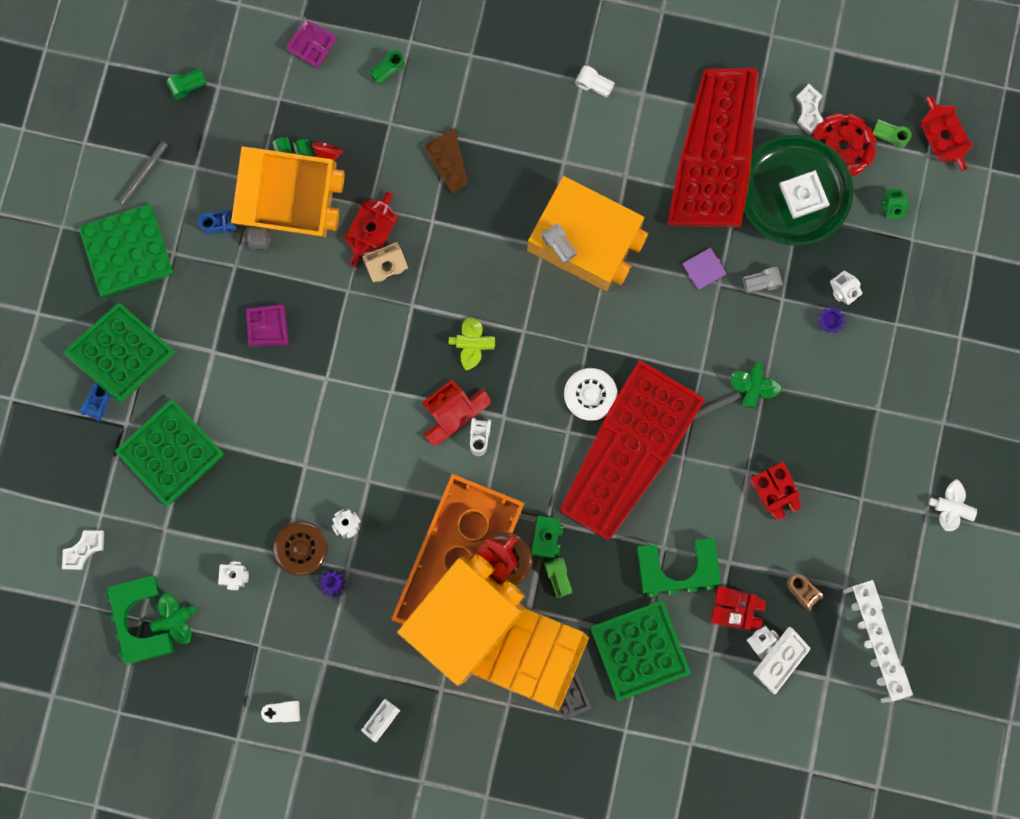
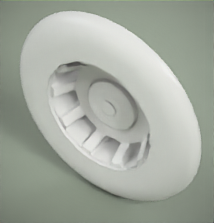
(590, 393)

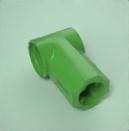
(889, 133)
(556, 572)

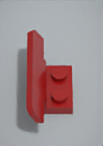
(452, 410)

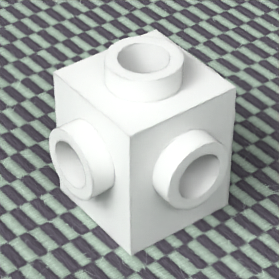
(846, 287)
(349, 530)
(226, 573)
(763, 641)

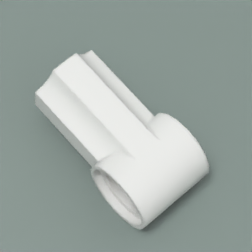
(590, 80)

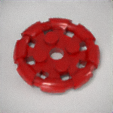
(850, 137)

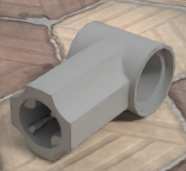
(556, 239)
(768, 279)

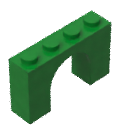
(655, 581)
(122, 599)

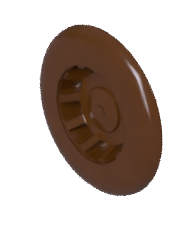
(300, 548)
(524, 555)

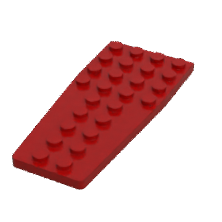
(717, 151)
(630, 449)

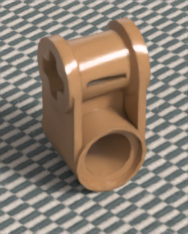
(805, 592)

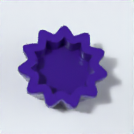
(831, 320)
(331, 582)

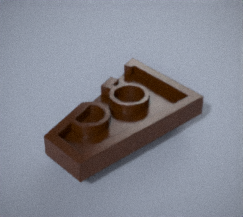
(447, 160)

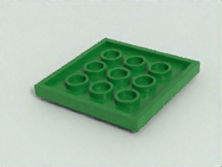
(126, 250)
(119, 353)
(169, 453)
(640, 650)

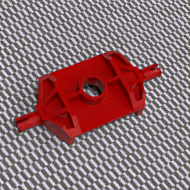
(945, 120)
(363, 241)
(500, 555)

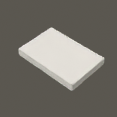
(781, 660)

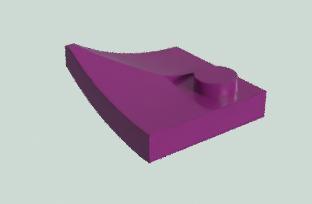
(311, 43)
(267, 326)

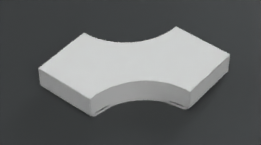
(809, 100)
(75, 557)

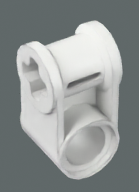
(479, 433)
(284, 712)

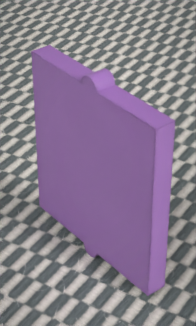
(704, 269)

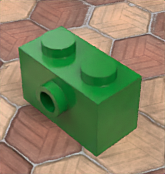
(546, 537)

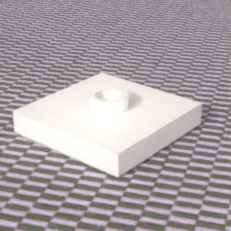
(804, 194)

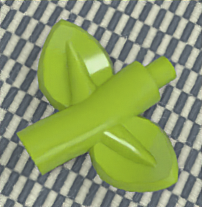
(472, 343)

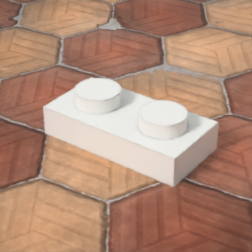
(380, 720)

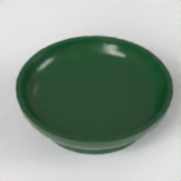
(786, 159)

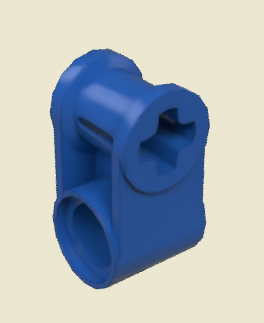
(219, 222)
(96, 403)

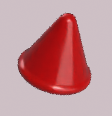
(326, 151)

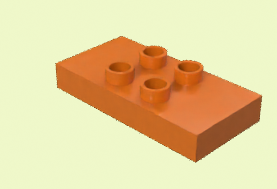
(459, 528)

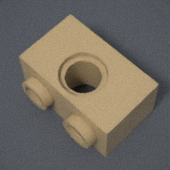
(375, 259)

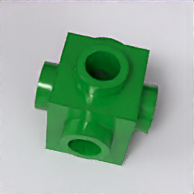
(895, 204)

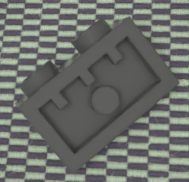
(575, 699)

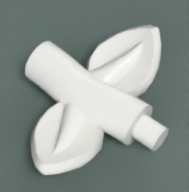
(953, 507)

